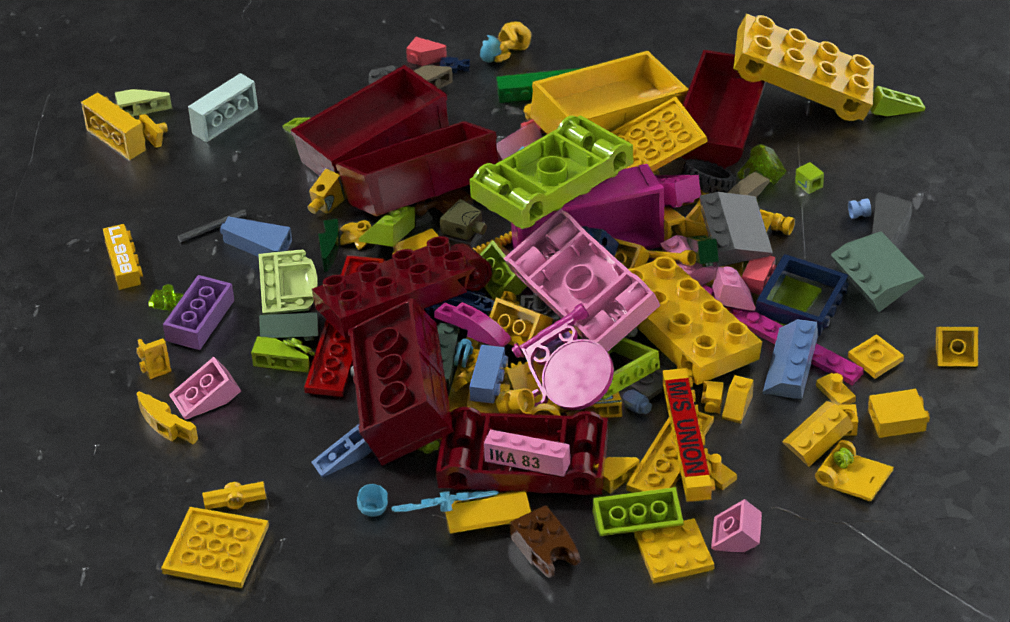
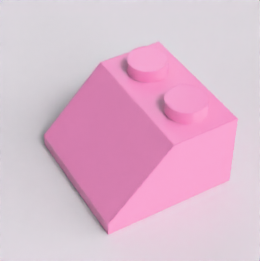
(732, 290)
(737, 528)

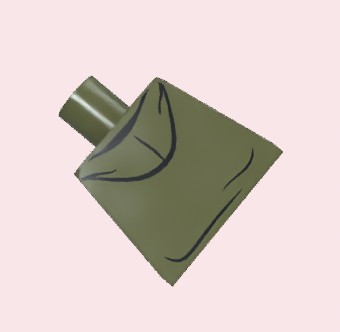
(462, 221)

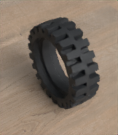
(711, 176)

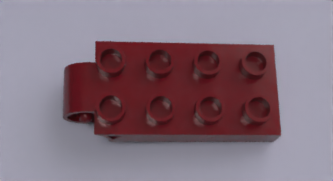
(422, 274)

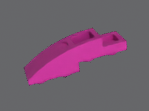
(477, 323)

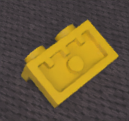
(154, 358)

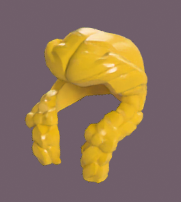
(513, 36)

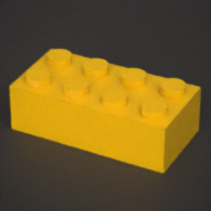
(113, 126)

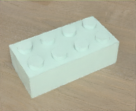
(223, 107)

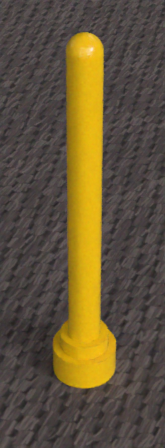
(687, 257)

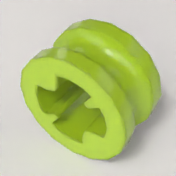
(843, 458)

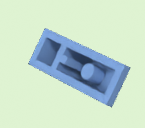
(342, 453)

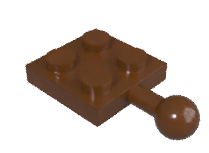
(442, 202)

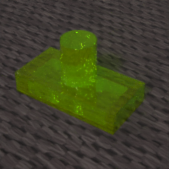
(165, 299)

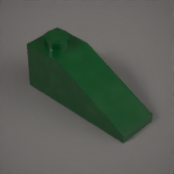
(705, 249)

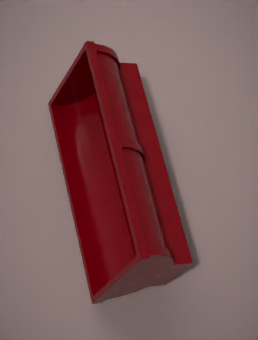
(722, 108)

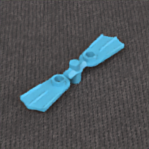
(444, 501)

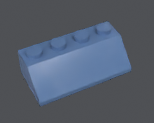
(791, 359)

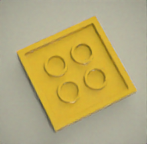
(674, 551)

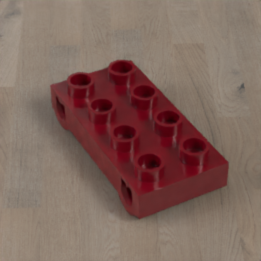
(464, 466)

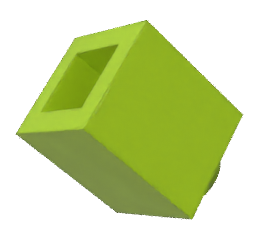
(809, 178)

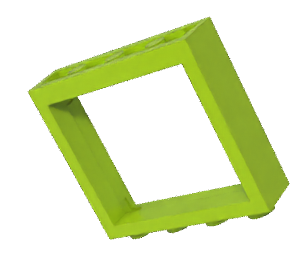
(645, 362)

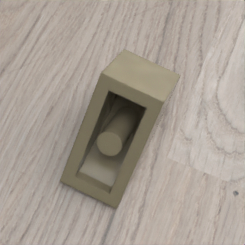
(436, 75)

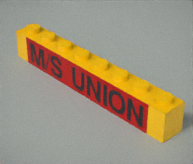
(687, 435)

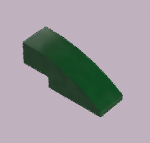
(329, 243)

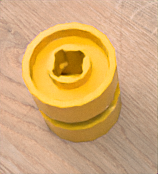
(516, 401)

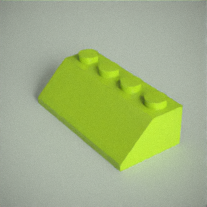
(637, 511)

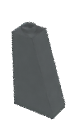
(891, 216)

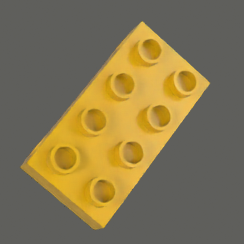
(804, 66)
(693, 325)

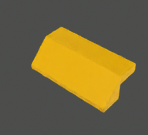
(487, 511)

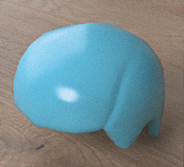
(490, 49)
(372, 500)

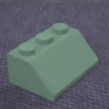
(290, 326)

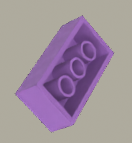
(198, 312)

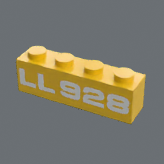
(122, 257)

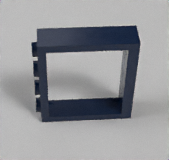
(785, 314)

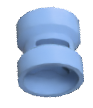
(860, 208)

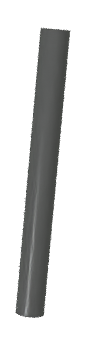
(208, 227)

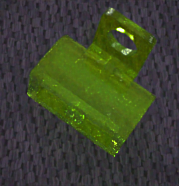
(764, 161)

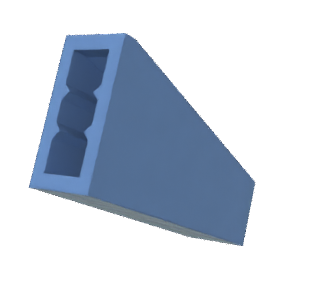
(256, 236)

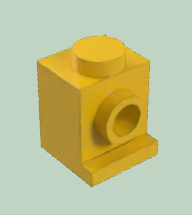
(712, 396)

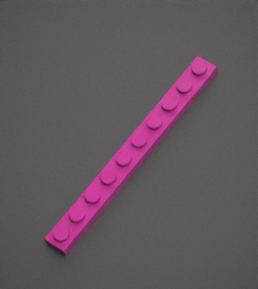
(821, 358)

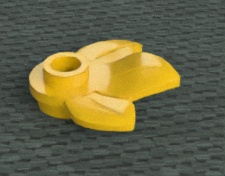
(352, 233)

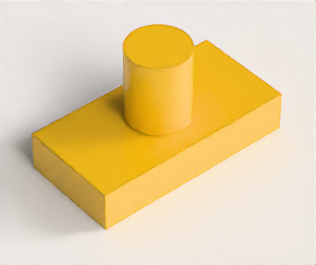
(152, 131)
(835, 390)
(722, 475)

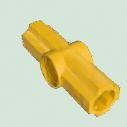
(234, 495)

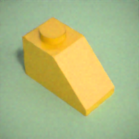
(738, 399)
(618, 471)

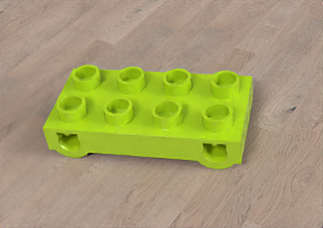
(551, 171)

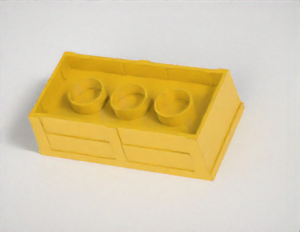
(605, 92)

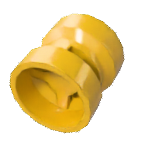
(783, 224)

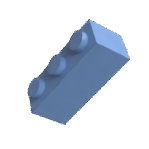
(488, 374)

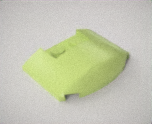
(286, 282)

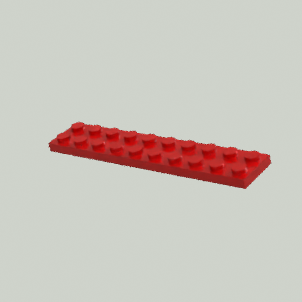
(333, 354)

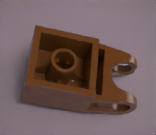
(543, 540)

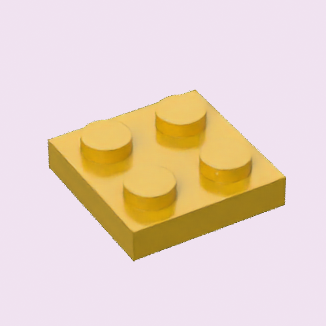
(875, 356)

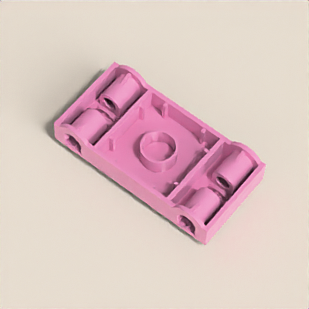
(572, 268)

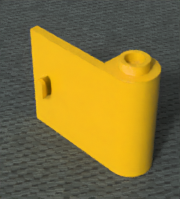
(522, 377)
(859, 479)

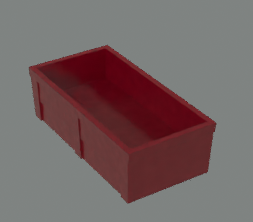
(371, 119)
(417, 167)
(399, 381)

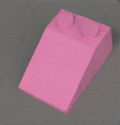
(205, 390)

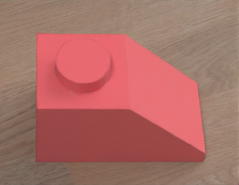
(425, 52)

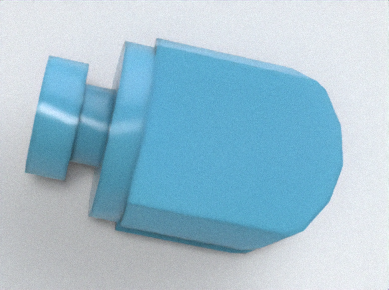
(463, 348)

